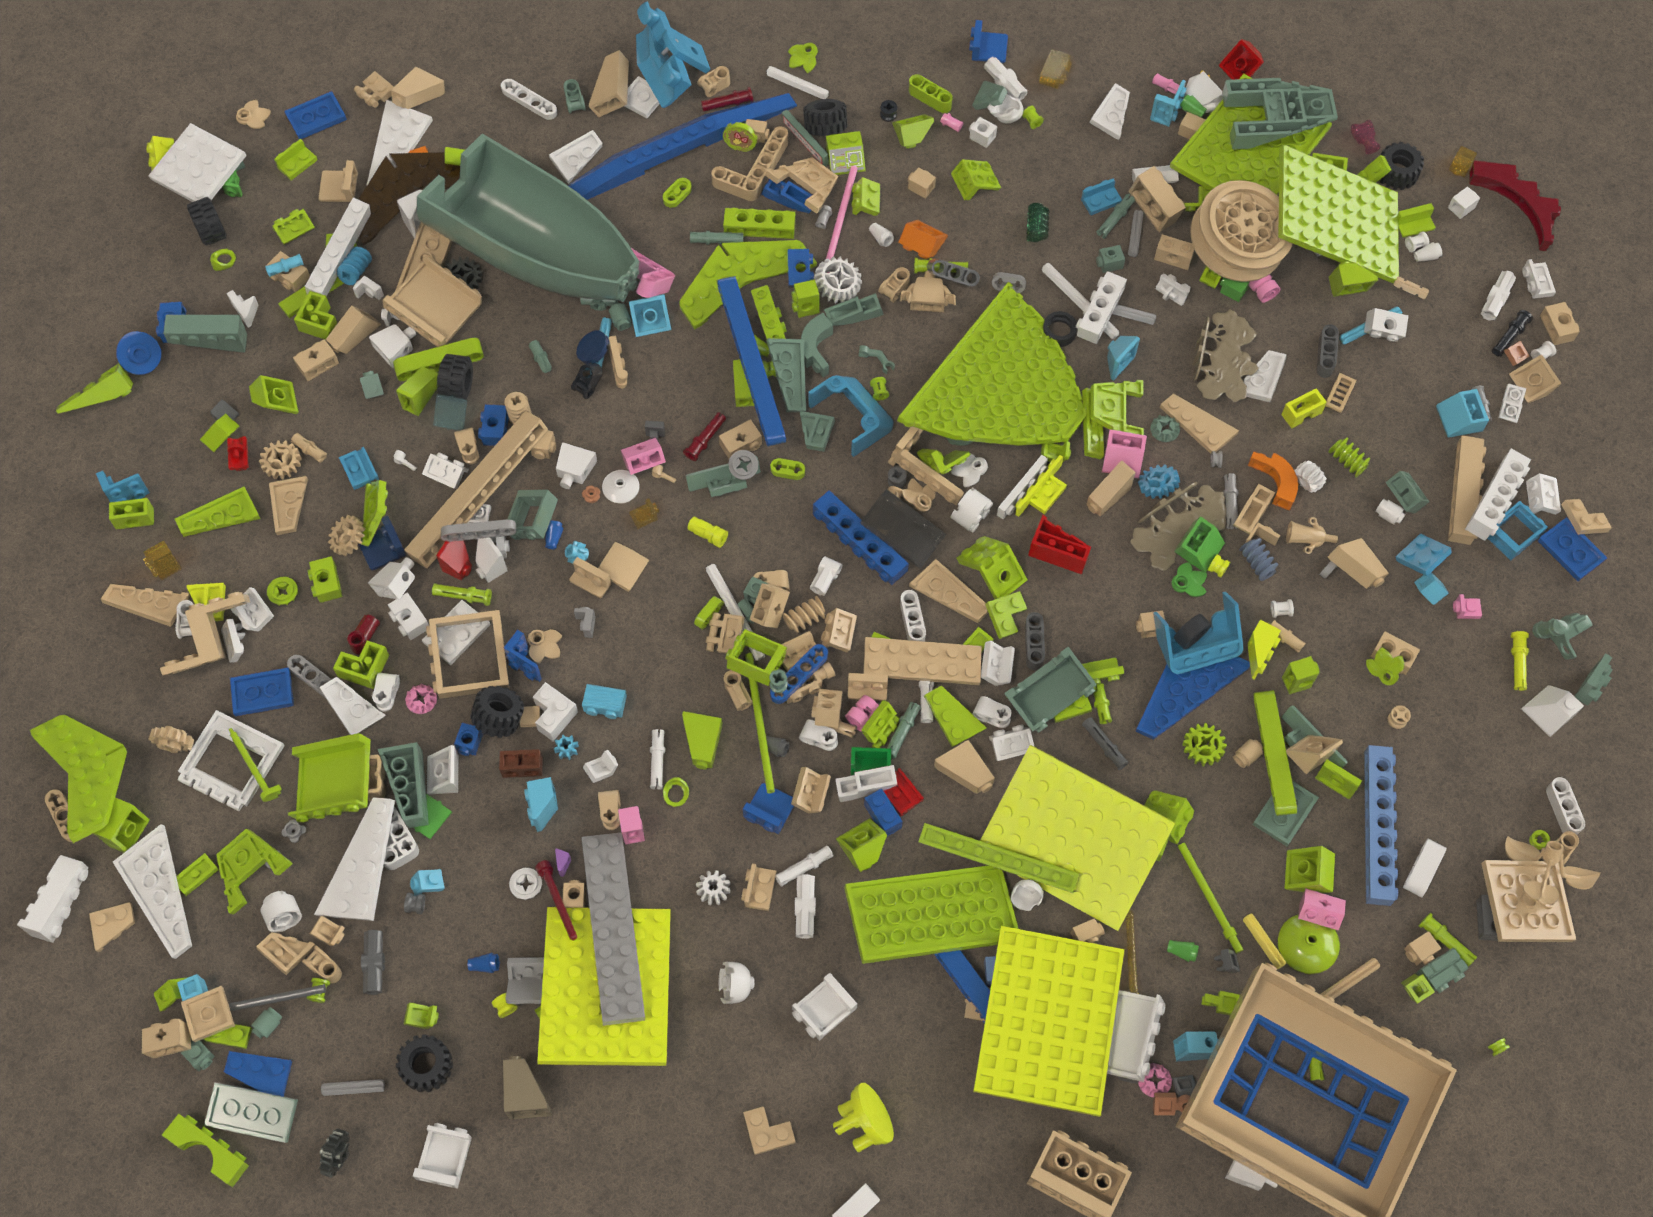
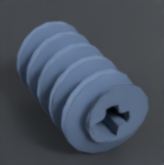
(1259, 559)

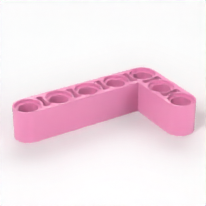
(653, 277)

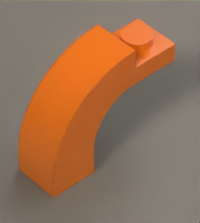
(1283, 475)

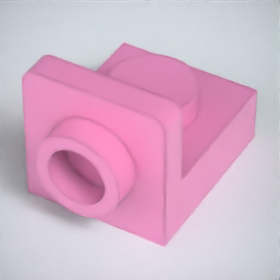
(1467, 608)

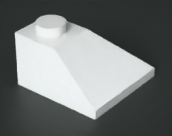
(489, 560)
(1552, 709)

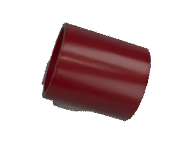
(362, 633)

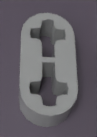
(1007, 277)

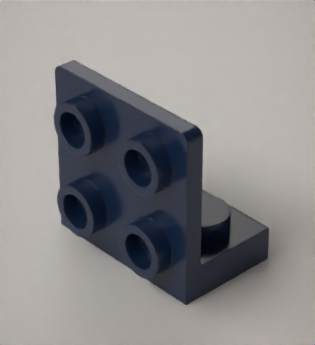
(384, 546)

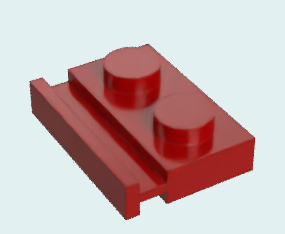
(903, 795)

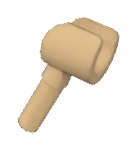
(657, 473)

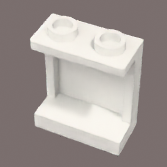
(824, 1007)
(443, 1156)

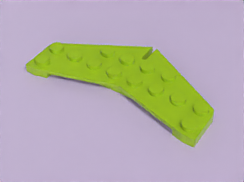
(746, 262)
(92, 767)

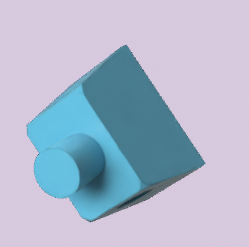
(1194, 1045)

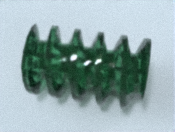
(1037, 222)

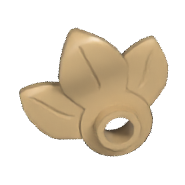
(255, 115)
(919, 496)
(545, 647)

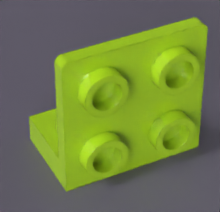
(972, 176)
(939, 463)

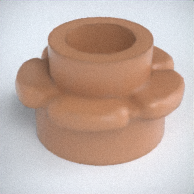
(591, 498)

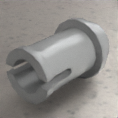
(824, 213)

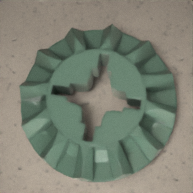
(1166, 435)

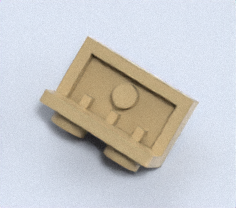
(797, 649)
(810, 791)

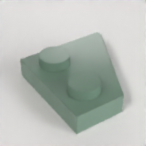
(989, 94)
(816, 430)

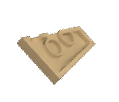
(287, 503)

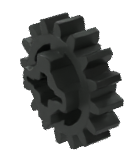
(470, 274)
(334, 1153)

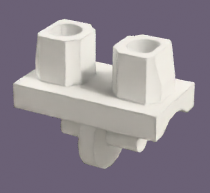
(1172, 289)

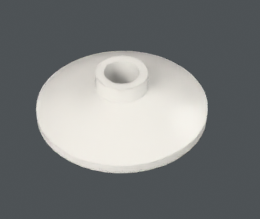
(620, 493)

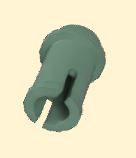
(746, 608)

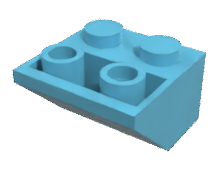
(1463, 413)
(541, 802)

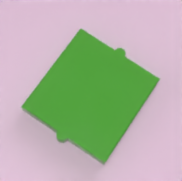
(436, 817)

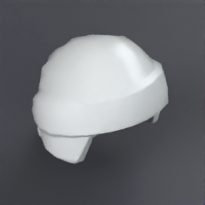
(1008, 111)

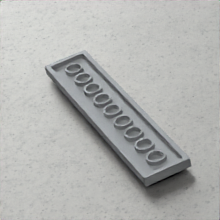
(612, 929)

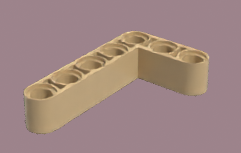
(751, 186)

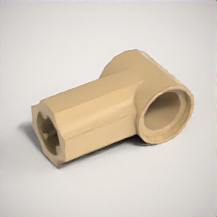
(737, 691)

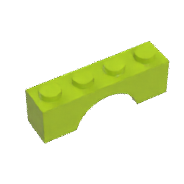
(225, 1166)

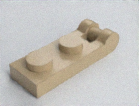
(617, 362)

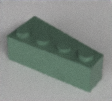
(206, 331)
(407, 779)

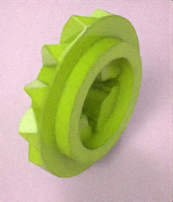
(282, 583)

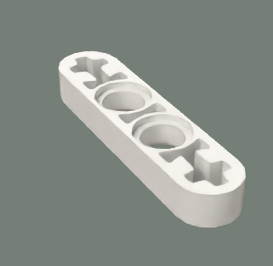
(529, 99)

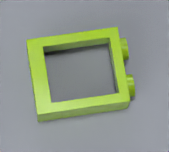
(762, 645)

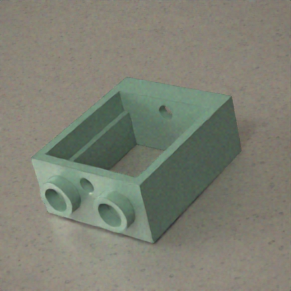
(520, 508)

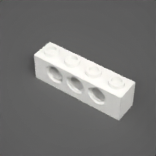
(1092, 330)

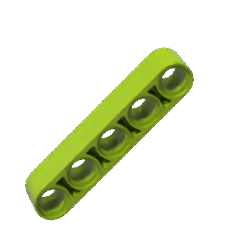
(410, 364)

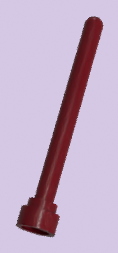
(545, 870)

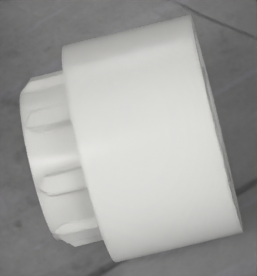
(280, 911)

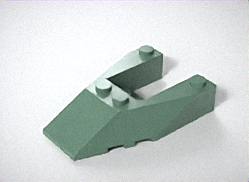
(1286, 106)

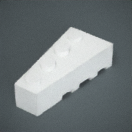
(55, 899)

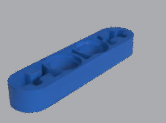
(801, 675)

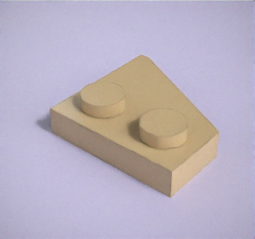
(284, 951)

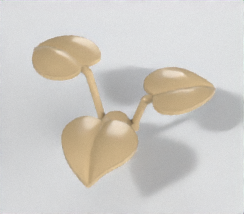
(1552, 855)

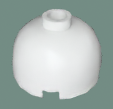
(736, 982)

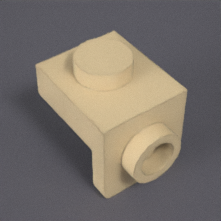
(327, 931)

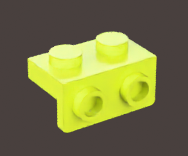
(157, 149)

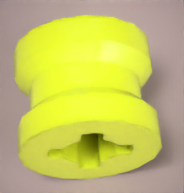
(1219, 566)
(504, 1009)

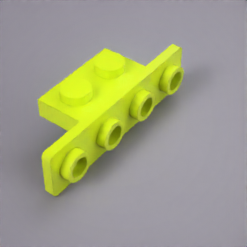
(1045, 491)

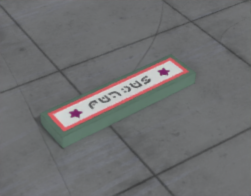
(805, 138)

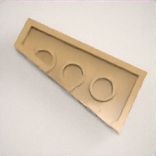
(1201, 425)

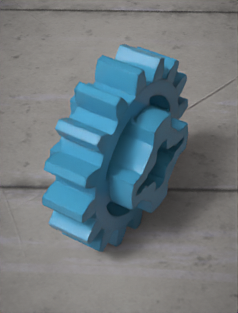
(1159, 481)

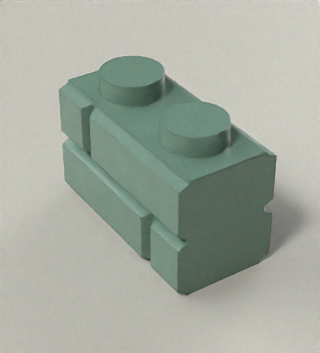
(1443, 970)

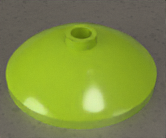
(1301, 953)

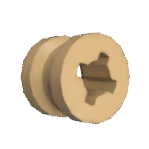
(1399, 712)

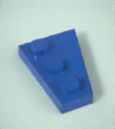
(259, 1072)

